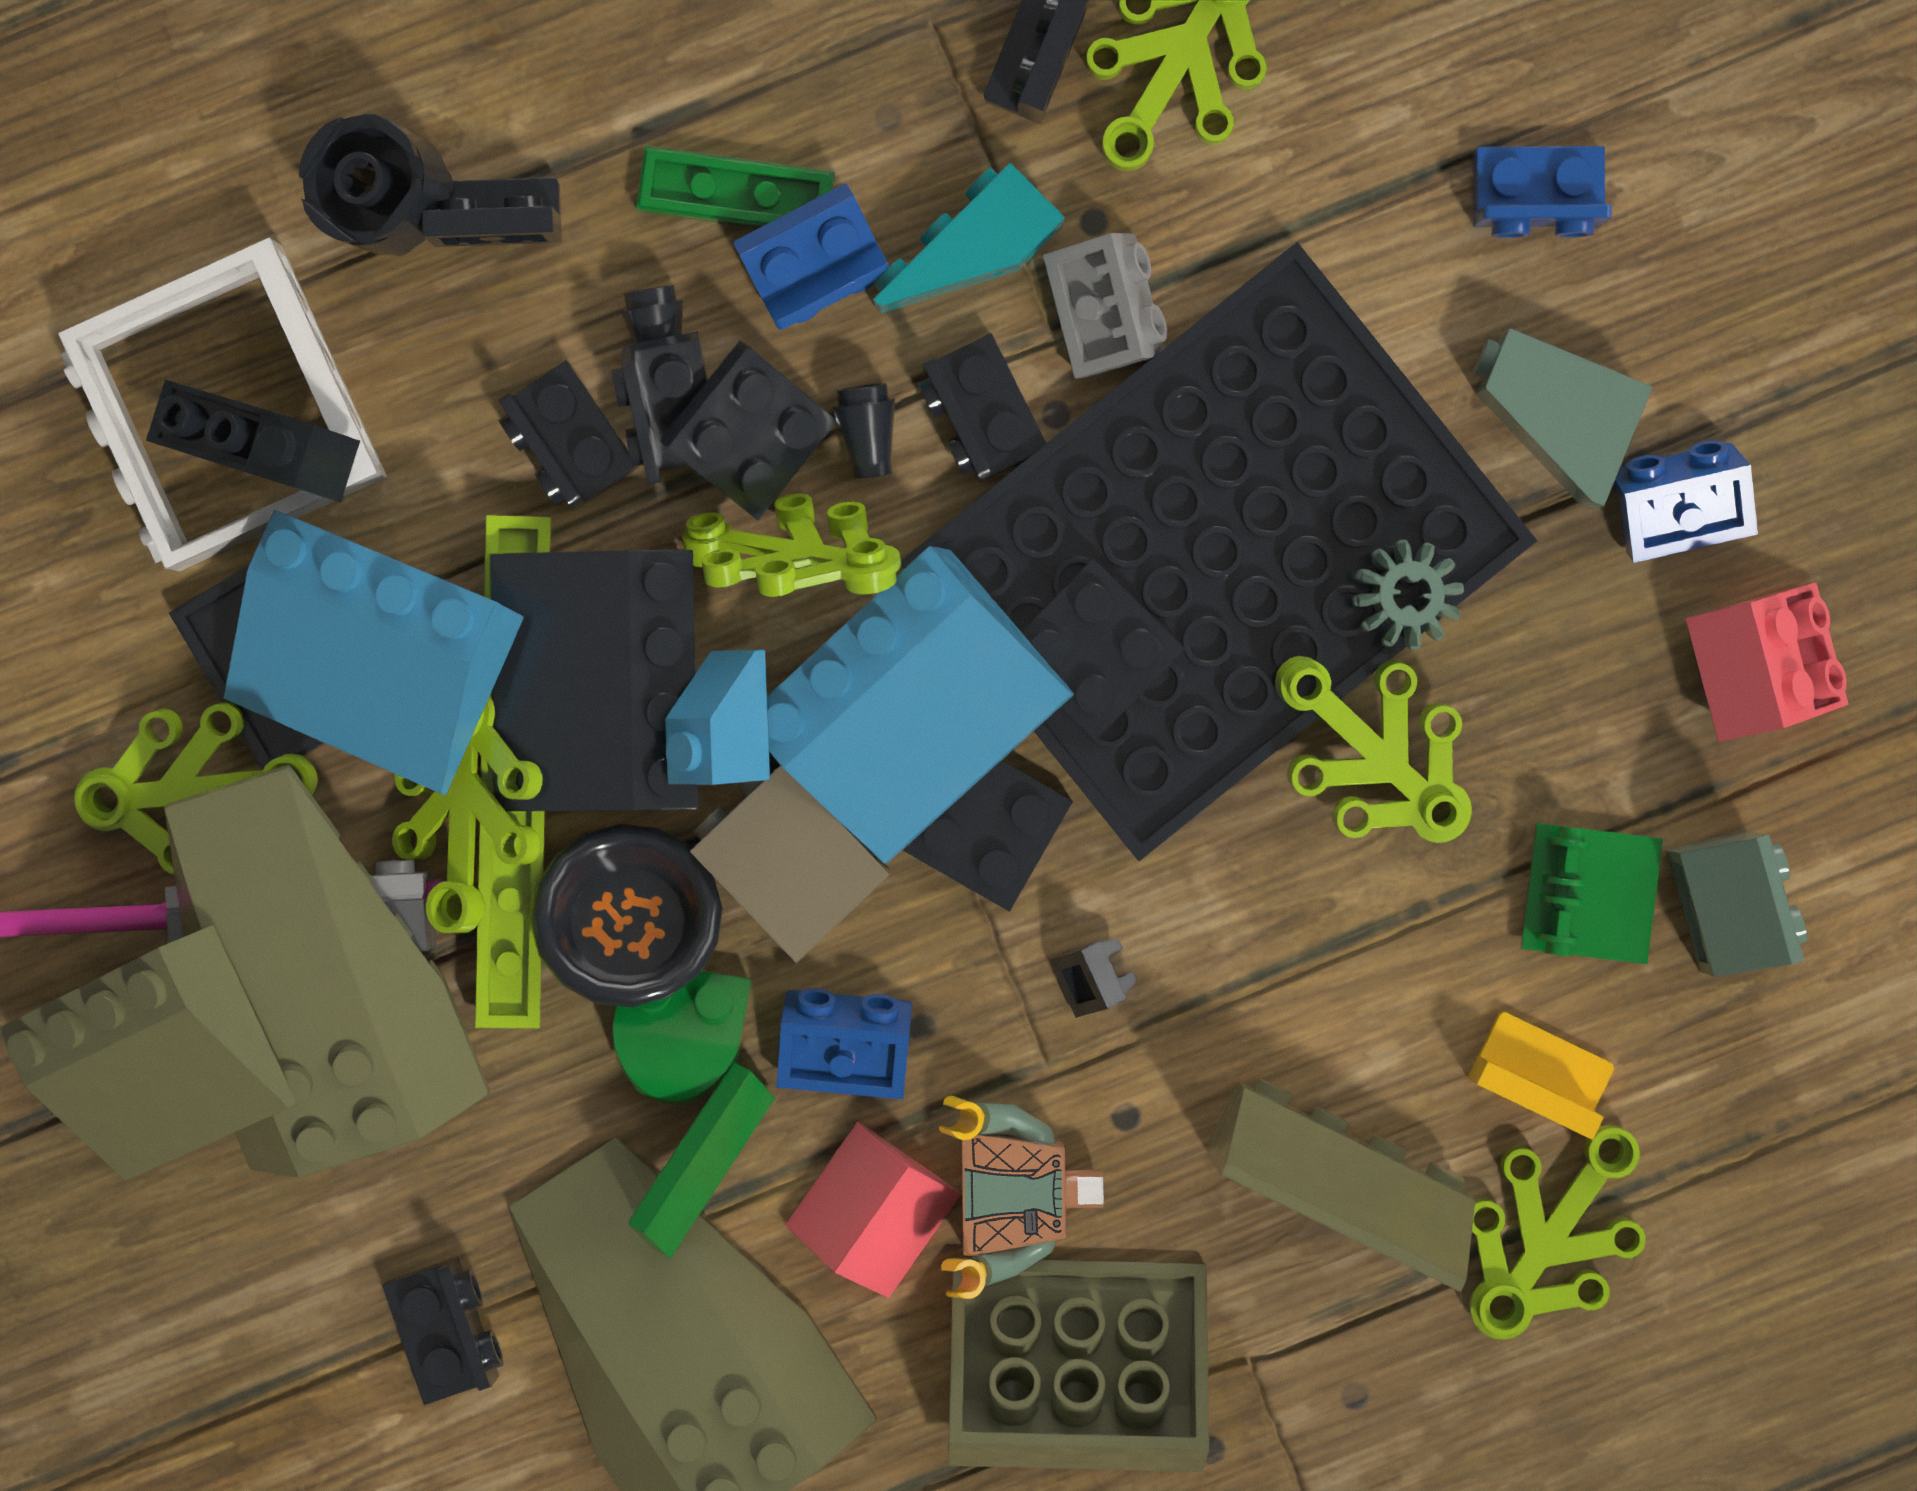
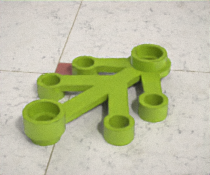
(1184, 49)
(863, 564)
(1384, 756)
(176, 784)
(463, 803)
(1547, 1240)

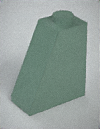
(1562, 410)

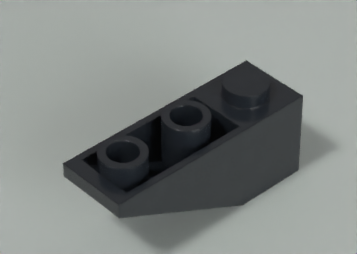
(253, 440)

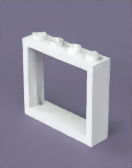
(114, 427)

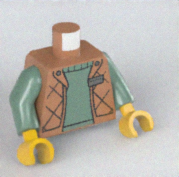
(1011, 1192)

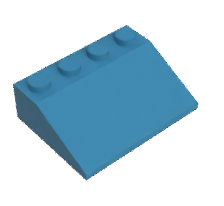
(365, 651)
(910, 704)

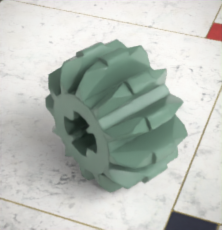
(1408, 572)

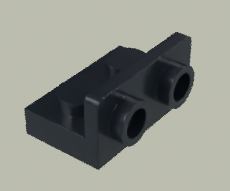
(1034, 56)
(496, 213)
(658, 384)
(983, 408)
(567, 435)
(443, 1330)

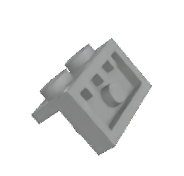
(1106, 303)

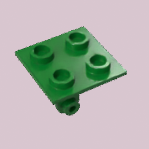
(1591, 893)

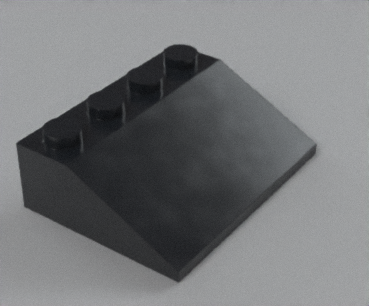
(595, 675)

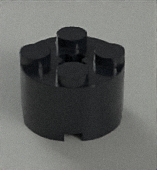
(340, 176)

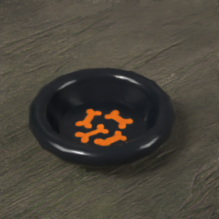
(626, 915)

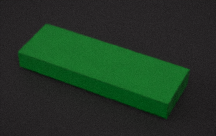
(724, 187)
(701, 1160)

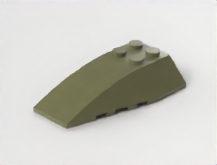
(329, 973)
(684, 1362)

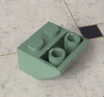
(1737, 903)

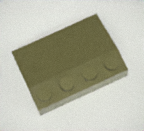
(152, 1056)
(1345, 1182)
(1082, 1368)

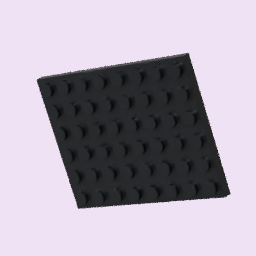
(1235, 507)

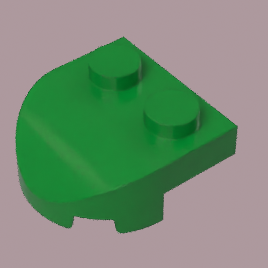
(684, 1042)

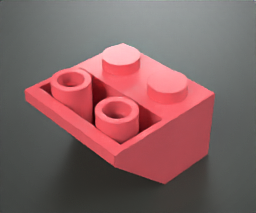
(1768, 662)

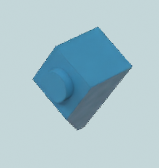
(721, 722)

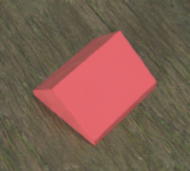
(871, 1211)

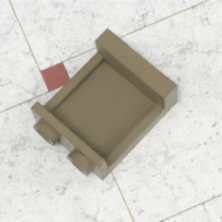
(787, 861)

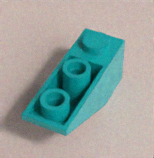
(985, 241)

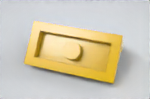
(1542, 1073)

